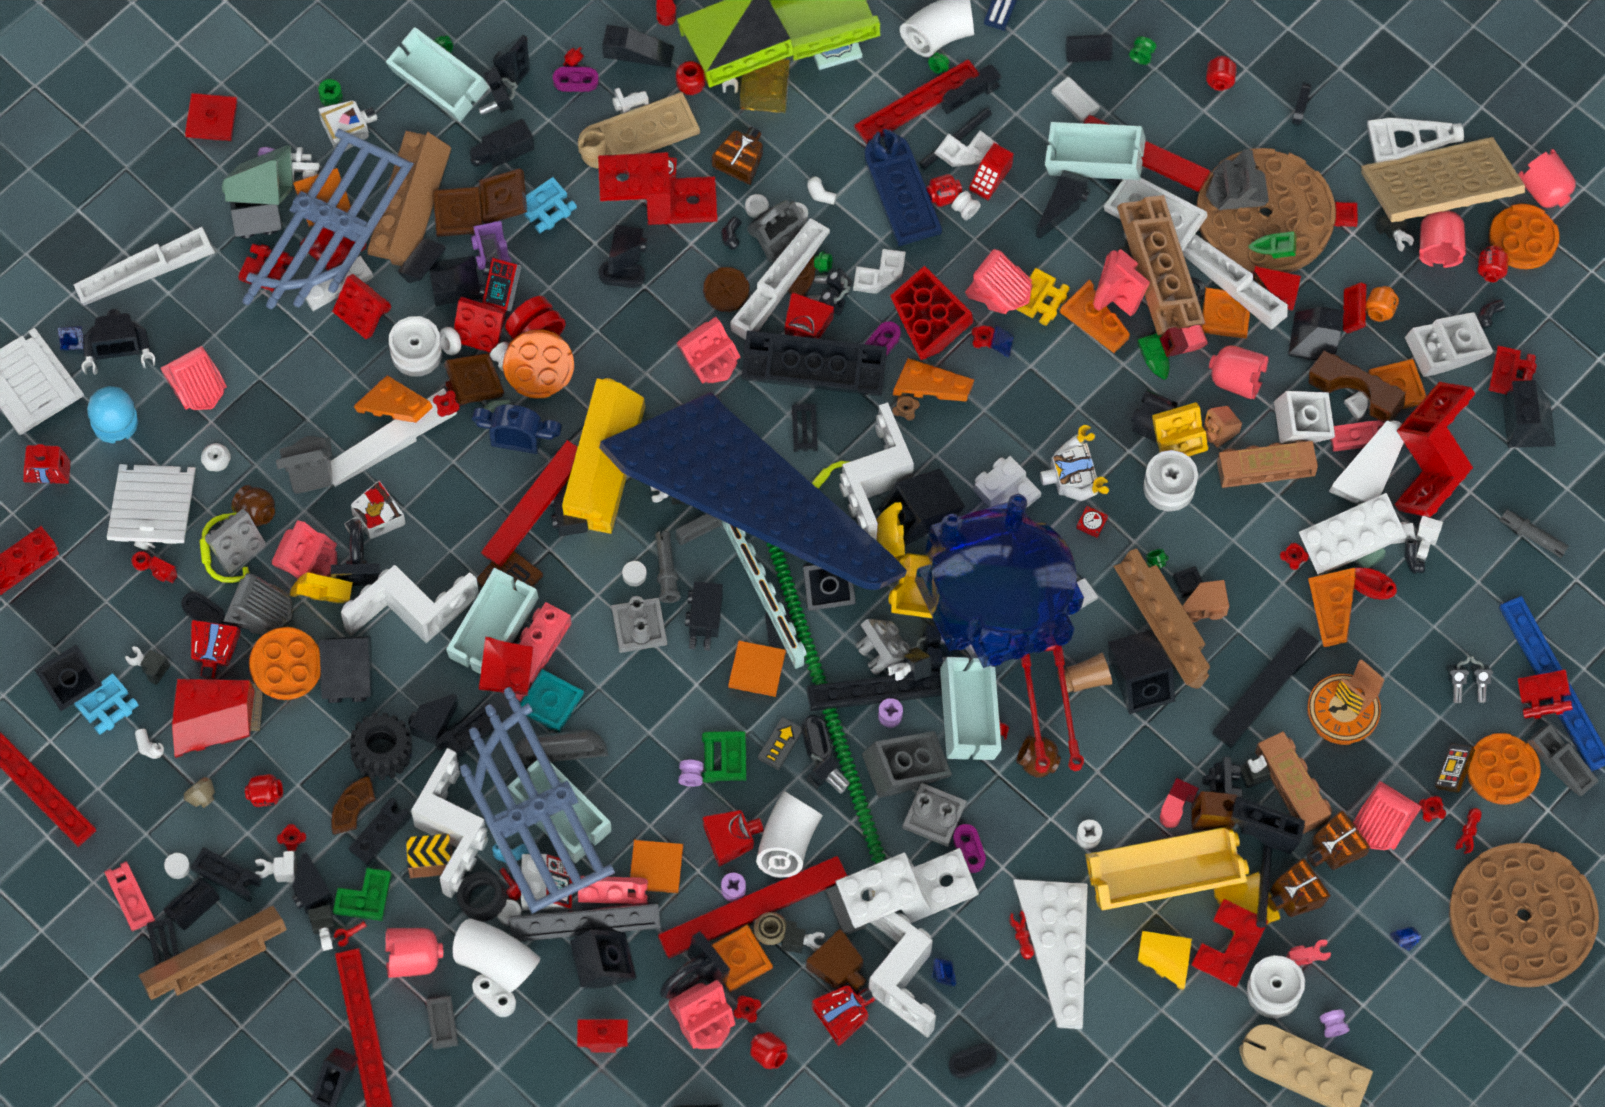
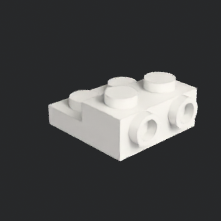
(1003, 482)

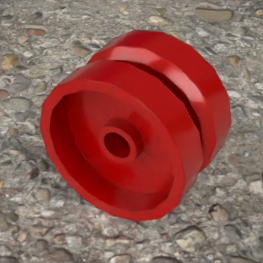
(535, 315)

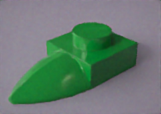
(1277, 245)
(1154, 355)

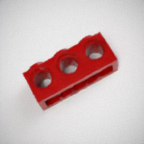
(25, 558)

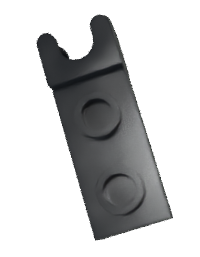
(971, 88)
(459, 737)
(379, 832)
(225, 873)

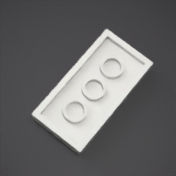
(1185, 216)
(1352, 534)

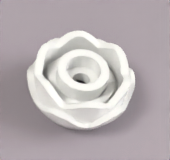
(215, 464)

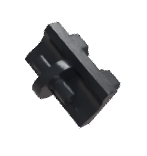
(1221, 777)

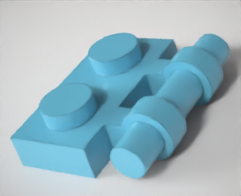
(545, 198)
(102, 699)

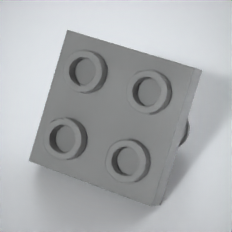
(235, 541)
(639, 624)
(885, 638)
(934, 814)

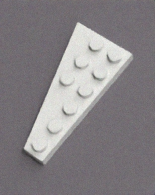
(1058, 935)

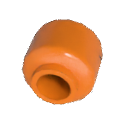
(1382, 303)

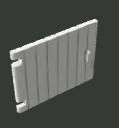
(33, 383)
(151, 504)

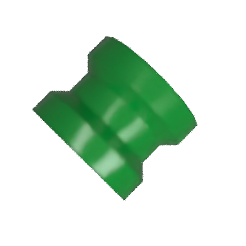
(1142, 51)
(328, 98)

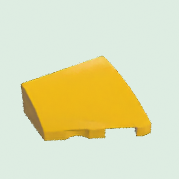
(890, 531)
(322, 588)
(1166, 955)

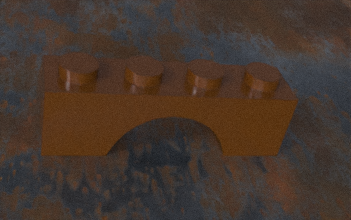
(1332, 373)

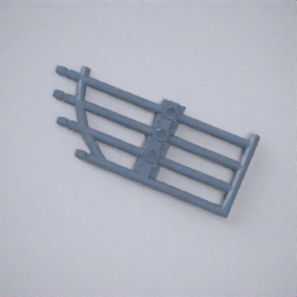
(328, 216)
(537, 808)

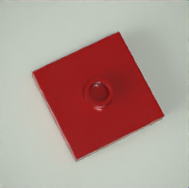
(211, 117)

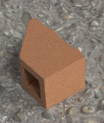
(1221, 425)
(1207, 601)

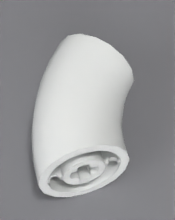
(937, 26)
(787, 837)
(493, 954)

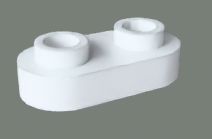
(492, 995)

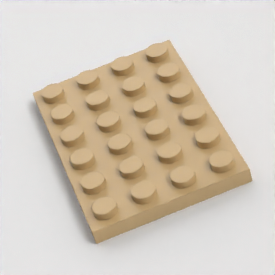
(1443, 179)

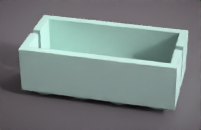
(437, 74)
(1095, 150)
(494, 614)
(970, 709)
(592, 820)

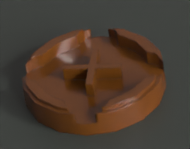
(726, 289)

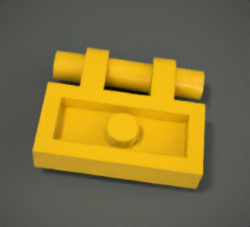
(1041, 287)

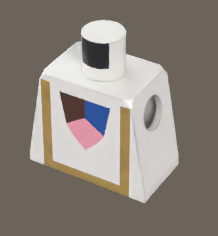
(347, 118)

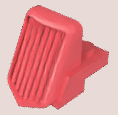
(1120, 283)
(1000, 284)
(709, 352)
(195, 380)
(305, 551)
(1385, 817)
(703, 1015)

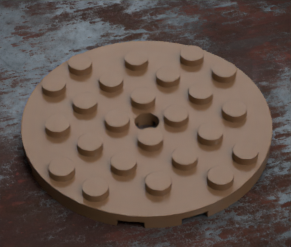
(1298, 203)
(1517, 950)

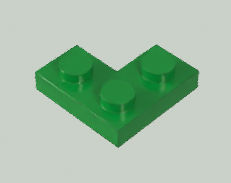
(369, 902)

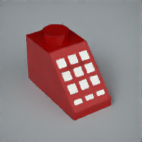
(991, 171)

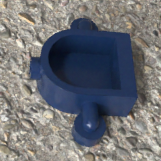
(516, 427)

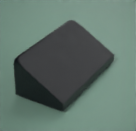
(1088, 48)
(421, 260)
(192, 903)

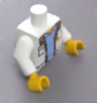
(1074, 470)

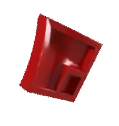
(340, 253)
(505, 666)

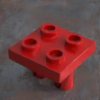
(360, 306)
(479, 324)

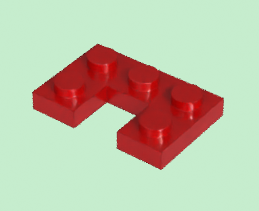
(1232, 964)

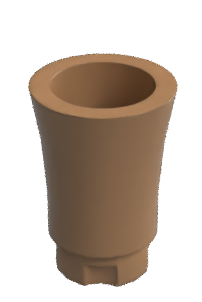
(1087, 674)

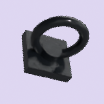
(357, 569)
(705, 964)

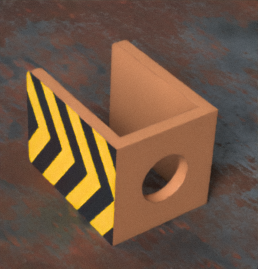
(1365, 679)
(428, 855)

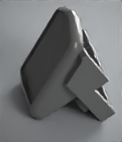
(1238, 184)
(776, 228)
(307, 463)
(259, 606)

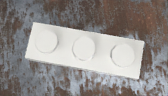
(320, 295)

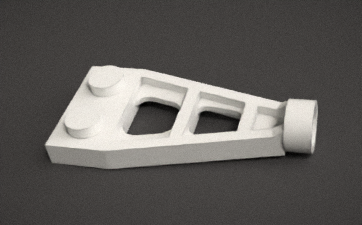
(1384, 144)

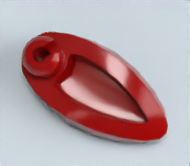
(1374, 584)

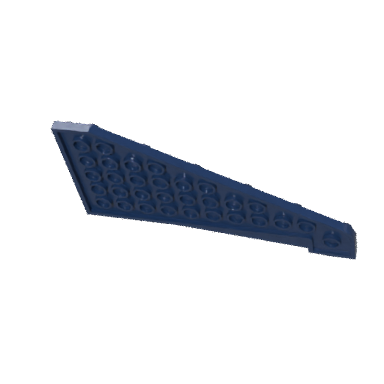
(732, 474)

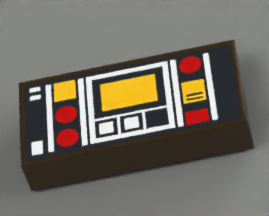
(1454, 767)

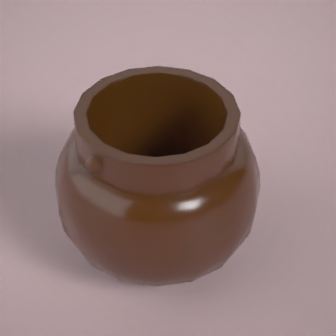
(256, 503)
(1027, 756)

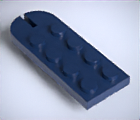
(901, 189)

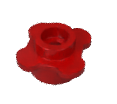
(573, 57)
(980, 331)
(448, 409)
(1294, 549)
(1436, 803)
(291, 830)
(744, 1002)

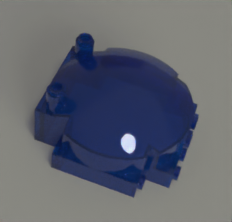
(999, 583)

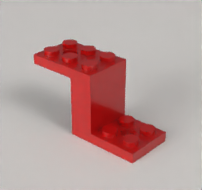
(651, 181)
(1434, 449)

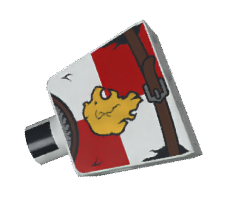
(376, 512)

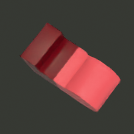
(1183, 340)
(1175, 801)

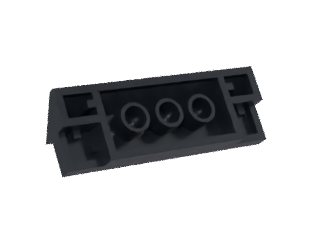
(814, 363)

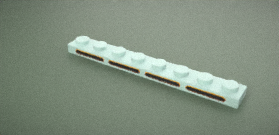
(766, 594)

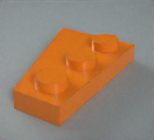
(1100, 324)
(929, 380)
(394, 400)
(1333, 604)

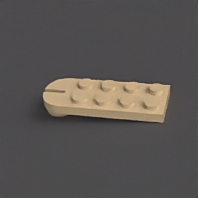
(639, 130)
(1304, 1067)

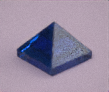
(70, 337)
(1002, 341)
(1406, 937)
(944, 972)

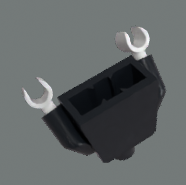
(115, 337)

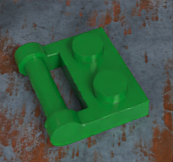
(732, 756)

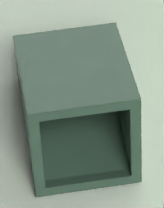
(261, 179)

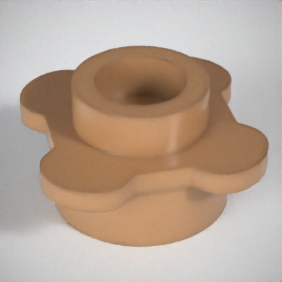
(908, 401)

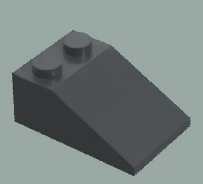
(905, 763)

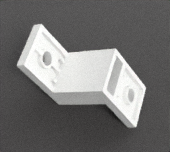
(876, 472)
(409, 603)
(439, 816)
(907, 888)
(898, 969)

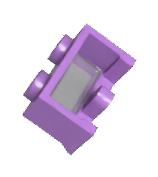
(490, 243)

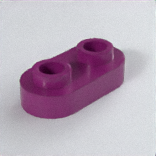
(575, 78)
(878, 337)
(970, 849)

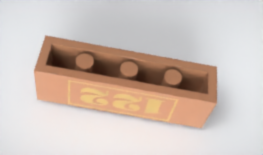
(1267, 463)
(1293, 782)

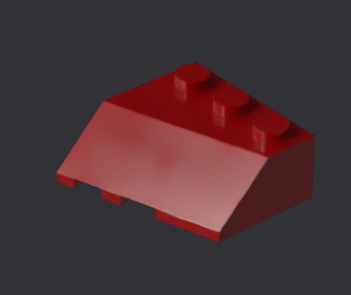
(930, 313)
(210, 713)

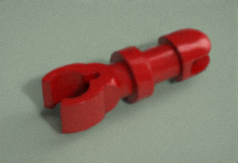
(1469, 830)
(1022, 935)

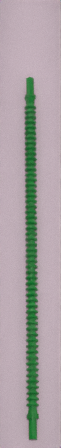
(831, 716)

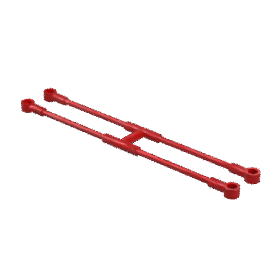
(1039, 744)

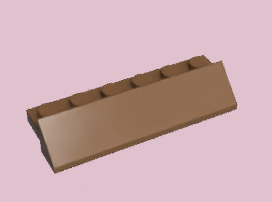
(409, 211)
(1161, 262)
(1165, 617)
(213, 955)

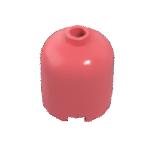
(1549, 180)
(1442, 239)
(1238, 370)
(412, 951)

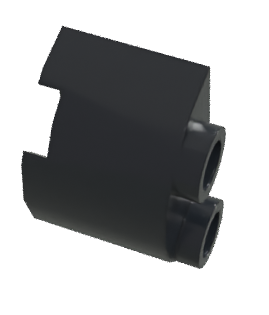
(1153, 404)

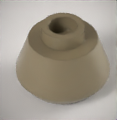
(200, 793)
(770, 928)

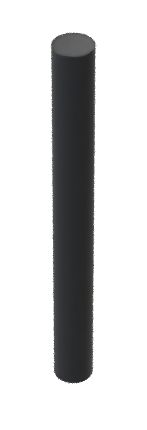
(959, 135)
(1264, 887)

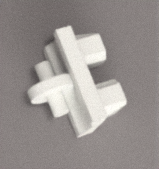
(307, 169)

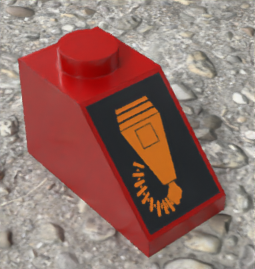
(1278, 283)

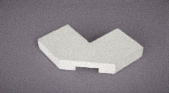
(959, 155)
(875, 280)

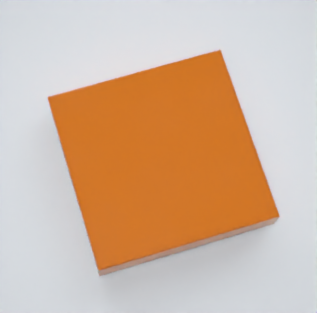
(325, 192)
(1224, 314)
(1406, 377)
(757, 668)
(658, 864)
(743, 957)

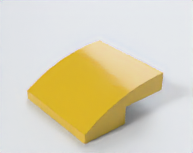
(1180, 430)
(1245, 896)

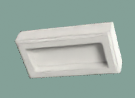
(1075, 99)

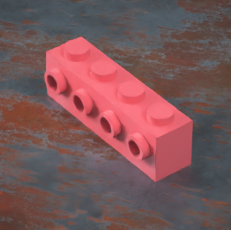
(544, 635)

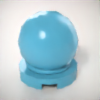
(112, 414)

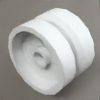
(415, 346)
(1170, 480)
(1276, 972)

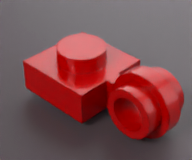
(160, 569)

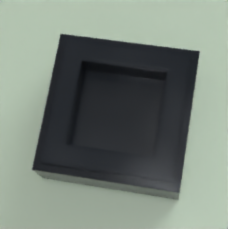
(1187, 581)

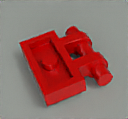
(254, 265)
(1505, 369)
(1544, 687)

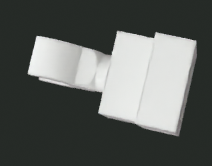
(1428, 534)
(283, 867)

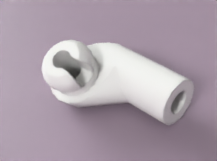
(818, 193)
(148, 748)

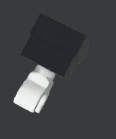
(916, 665)

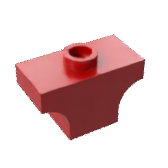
(602, 1034)

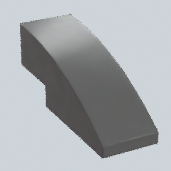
(1562, 760)

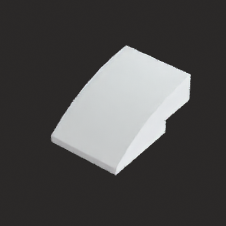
(1448, 344)

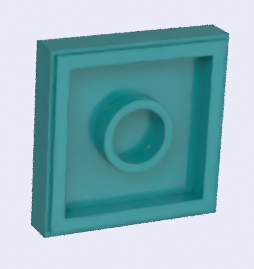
(552, 700)

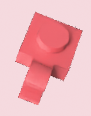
(1305, 956)

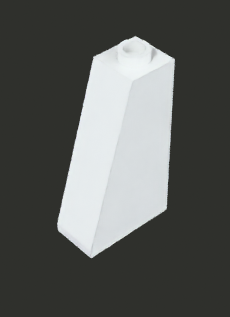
(1370, 469)

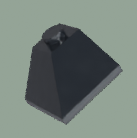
(454, 280)
(1315, 332)
(826, 589)

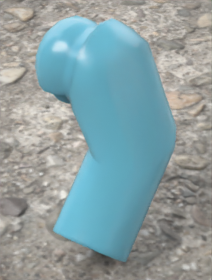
(517, 852)

